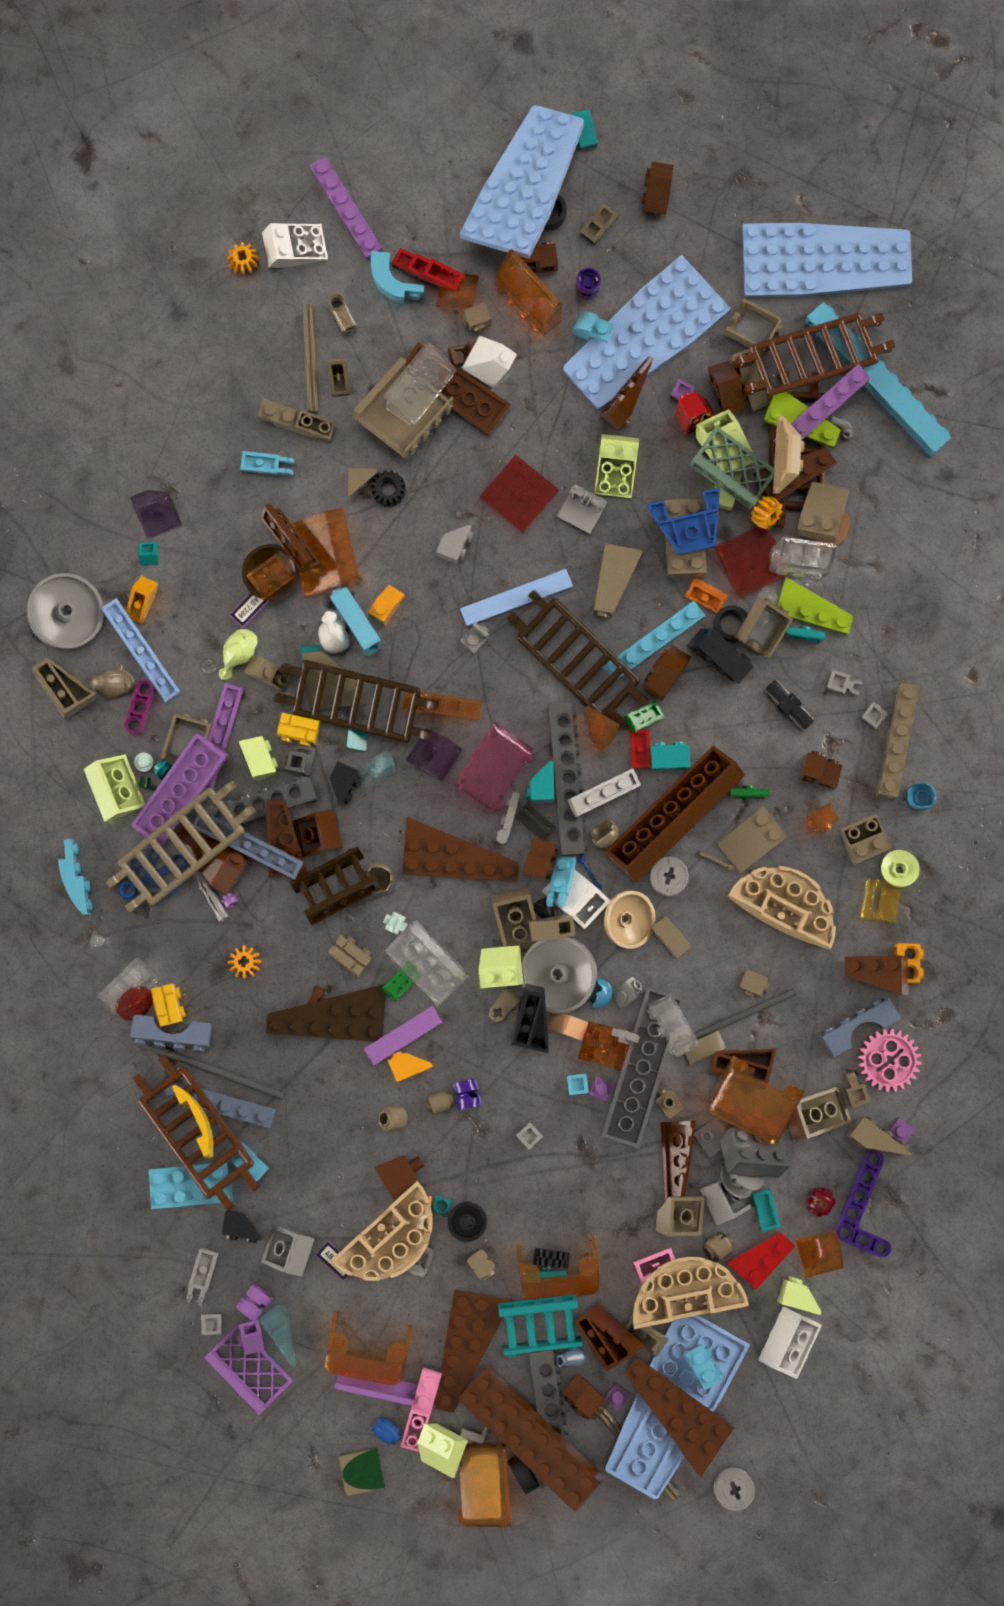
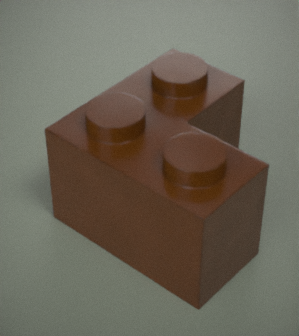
(658, 181)
(543, 258)
(728, 387)
(666, 672)
(819, 771)
(539, 859)
(585, 1398)

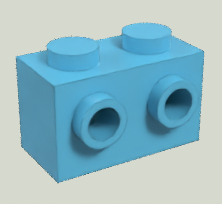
(702, 1366)

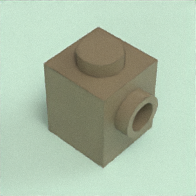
(476, 318)
(753, 984)
(668, 1103)

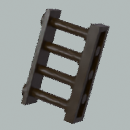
(341, 900)

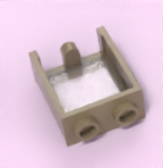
(753, 325)
(764, 627)
(181, 733)

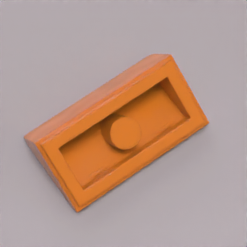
(706, 595)

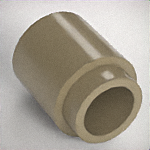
(440, 1102)

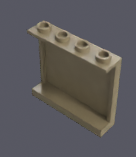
(389, 427)

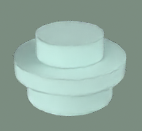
(144, 762)

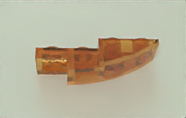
(447, 705)

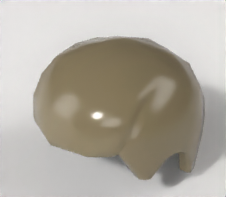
(604, 834)
(383, 876)

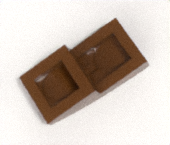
(459, 353)

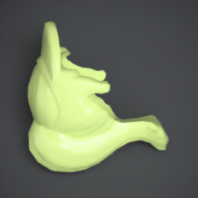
(237, 651)

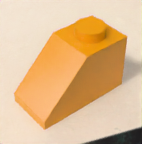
(141, 599)
(385, 605)
(407, 1065)

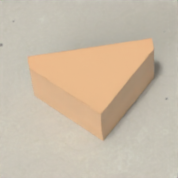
(567, 1025)

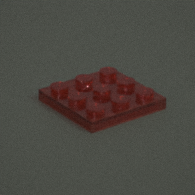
(519, 494)
(748, 560)

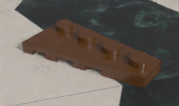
(676, 1150)

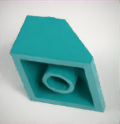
(542, 786)

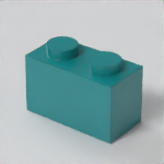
(670, 756)

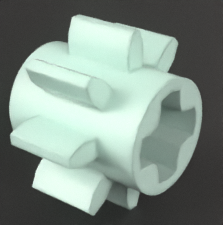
(395, 923)

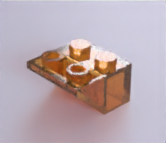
(602, 1047)

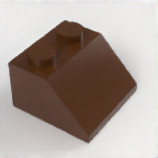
(317, 833)

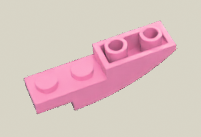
(421, 1408)

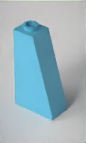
(356, 621)

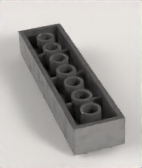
(638, 1077)

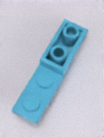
(75, 885)

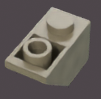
(267, 673)
(552, 928)

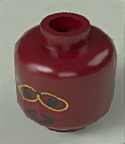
(821, 1201)

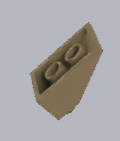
(823, 512)
(751, 840)
(513, 913)
(819, 1114)

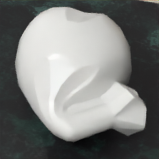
(333, 634)

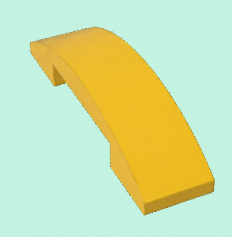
(206, 1141)

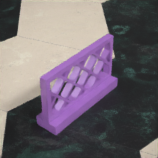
(237, 1383)

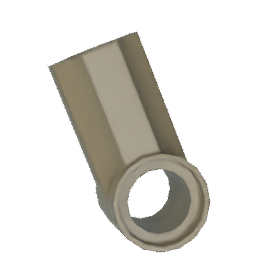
(341, 314)

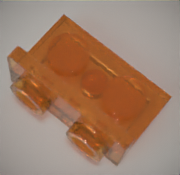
(270, 576)

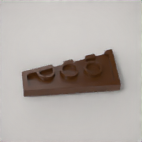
(813, 466)
(282, 833)

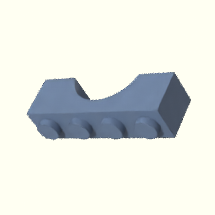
(195, 1037)
(839, 1039)

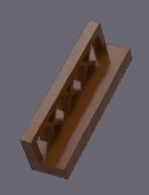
(289, 539)

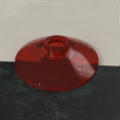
(134, 1002)

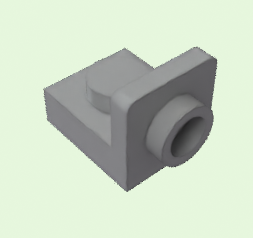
(475, 637)

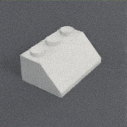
(789, 1342)

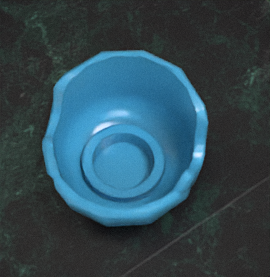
(921, 796)
(603, 994)

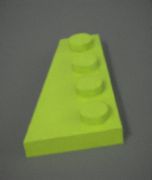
(791, 408)
(813, 609)

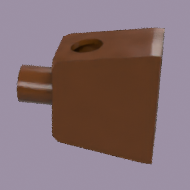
(399, 1174)

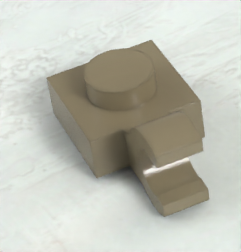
(856, 1093)

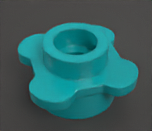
(162, 768)
(436, 1206)

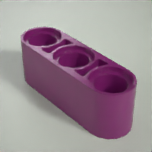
(139, 698)

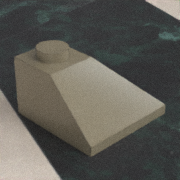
(681, 1216)

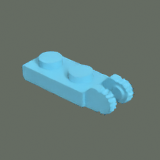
(265, 463)
(561, 880)

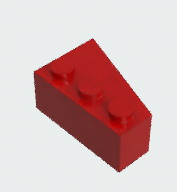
(692, 410)
(761, 1259)

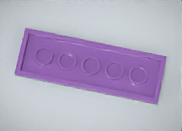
(180, 786)

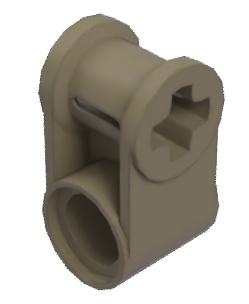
(506, 1003)

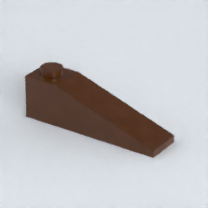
(623, 403)
(223, 869)

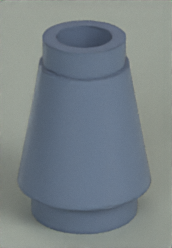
(572, 1358)

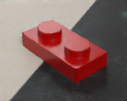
(640, 749)

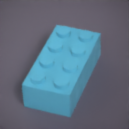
(176, 1188)

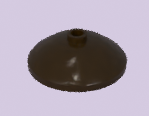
(258, 557)

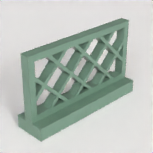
(725, 481)

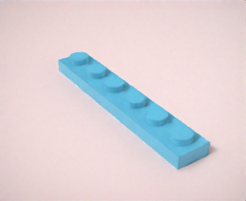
(658, 638)

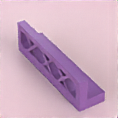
(400, 1393)

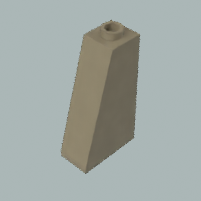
(615, 574)

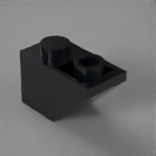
(342, 781)
(240, 1225)

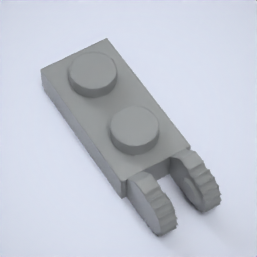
(507, 819)
(202, 1274)

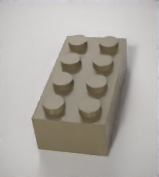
(688, 565)

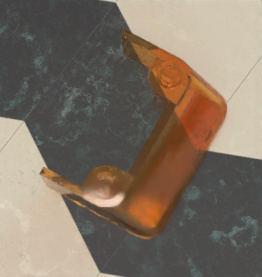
(580, 1284)
(364, 1366)

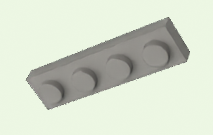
(604, 792)

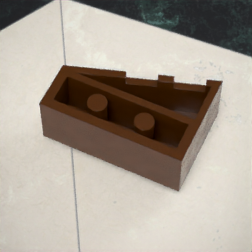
(880, 971)
(758, 1061)
(607, 1337)

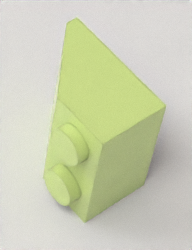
(258, 758)
(500, 967)
(797, 1295)
(441, 1448)

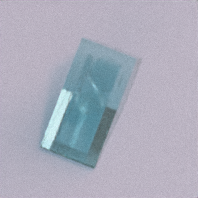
(382, 766)

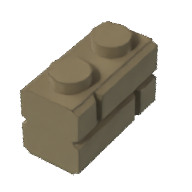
(350, 955)
(481, 1263)

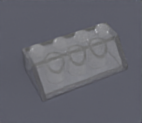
(419, 384)
(426, 963)

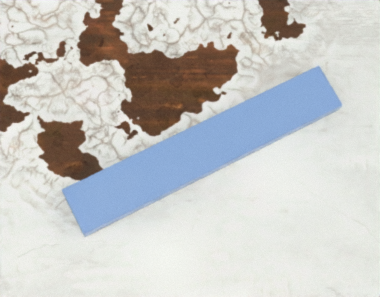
(515, 597)
(140, 650)

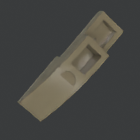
(296, 421)

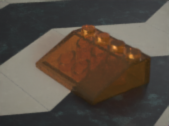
(528, 293)
(331, 543)

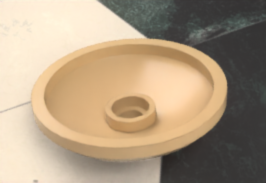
(638, 918)

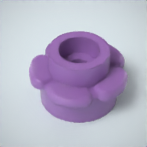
(230, 900)

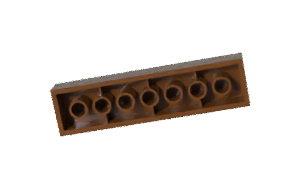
(674, 813)
(531, 1438)

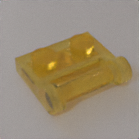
(888, 901)

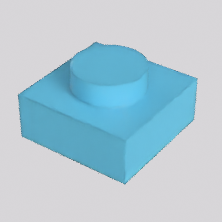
(577, 1084)

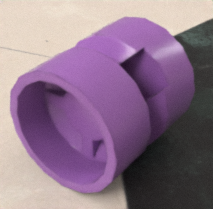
(254, 1302)

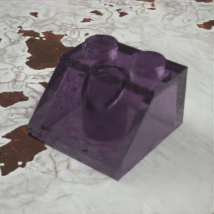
(434, 755)

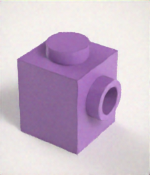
(250, 1337)

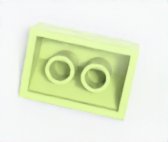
(114, 787)

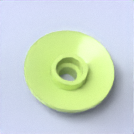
(904, 861)

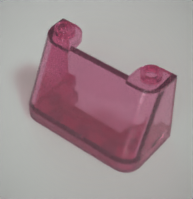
(493, 768)

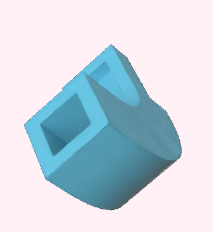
(388, 284)

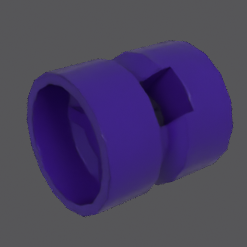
(589, 279)
(467, 1094)

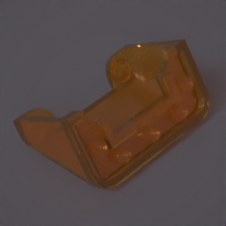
(753, 1103)
(484, 1486)

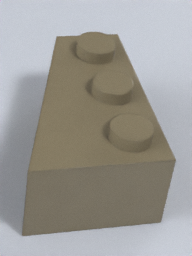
(62, 689)

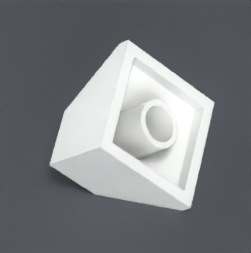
(488, 361)

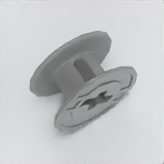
(662, 868)
(742, 1185)
(745, 1490)

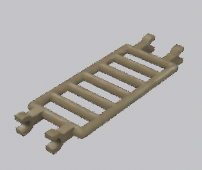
(166, 828)

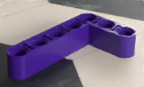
(859, 1206)

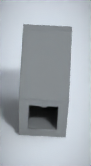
(453, 544)

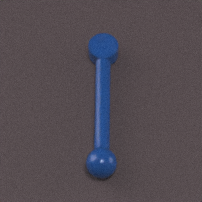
(581, 859)

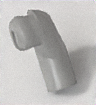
(845, 427)

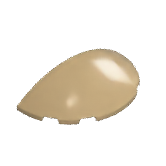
(787, 903)
(392, 1240)
(685, 1290)

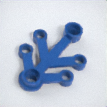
(146, 878)

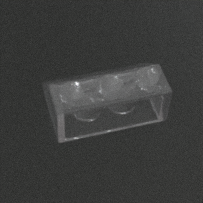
(802, 558)
(135, 974)
(673, 1025)

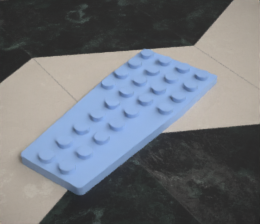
(524, 183)
(823, 259)
(655, 323)
(644, 1450)

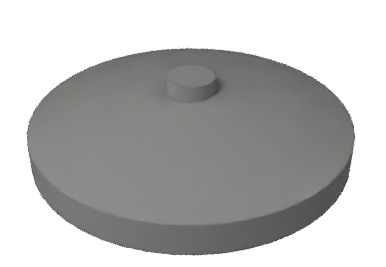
(65, 611)
(563, 970)

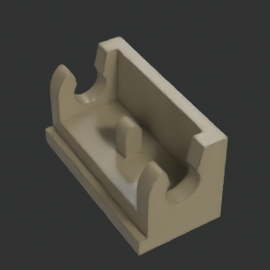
(648, 1336)

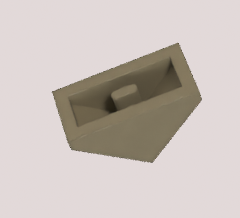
(338, 376)
(358, 480)

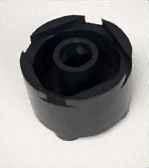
(457, 1227)

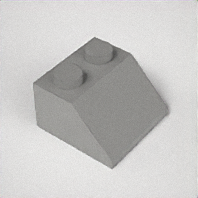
(722, 1204)
(287, 1250)

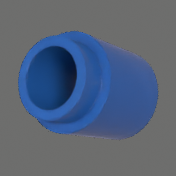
(386, 1431)

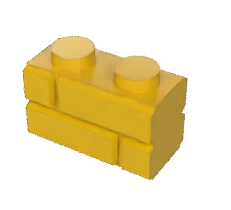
(298, 729)
(167, 1005)

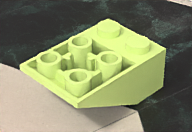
(731, 426)
(616, 466)

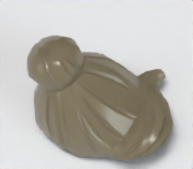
(113, 682)

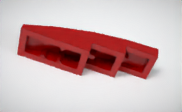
(428, 270)

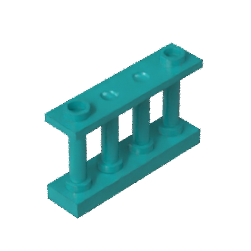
(528, 1309)

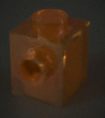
(822, 818)

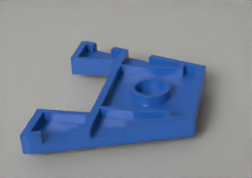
(691, 531)

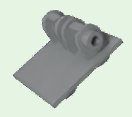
(582, 509)

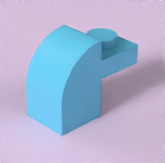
(589, 326)
(259, 1167)

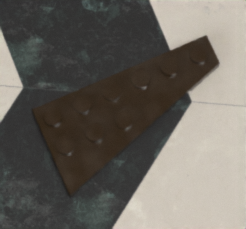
(346, 1016)

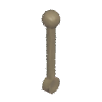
(730, 867)

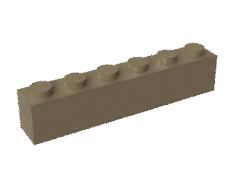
(897, 741)

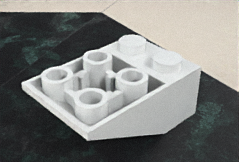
(293, 244)
(583, 902)

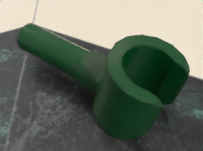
(145, 783)

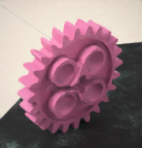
(878, 1046)

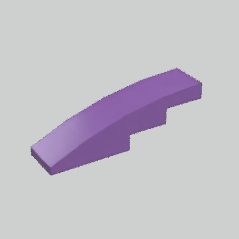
(403, 1035)

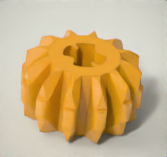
(242, 251)
(766, 512)
(249, 966)

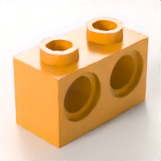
(914, 963)

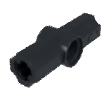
(789, 705)

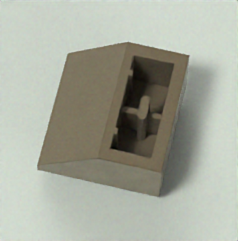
(865, 839)

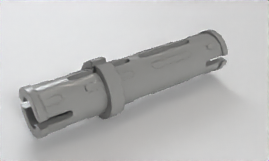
(212, 897)

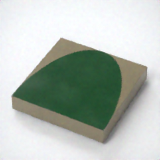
(362, 1471)

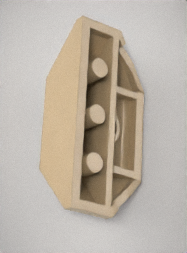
(786, 455)

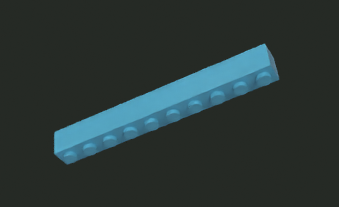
(886, 387)

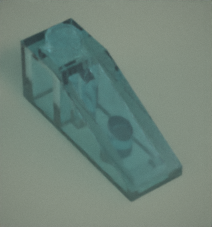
(280, 1330)

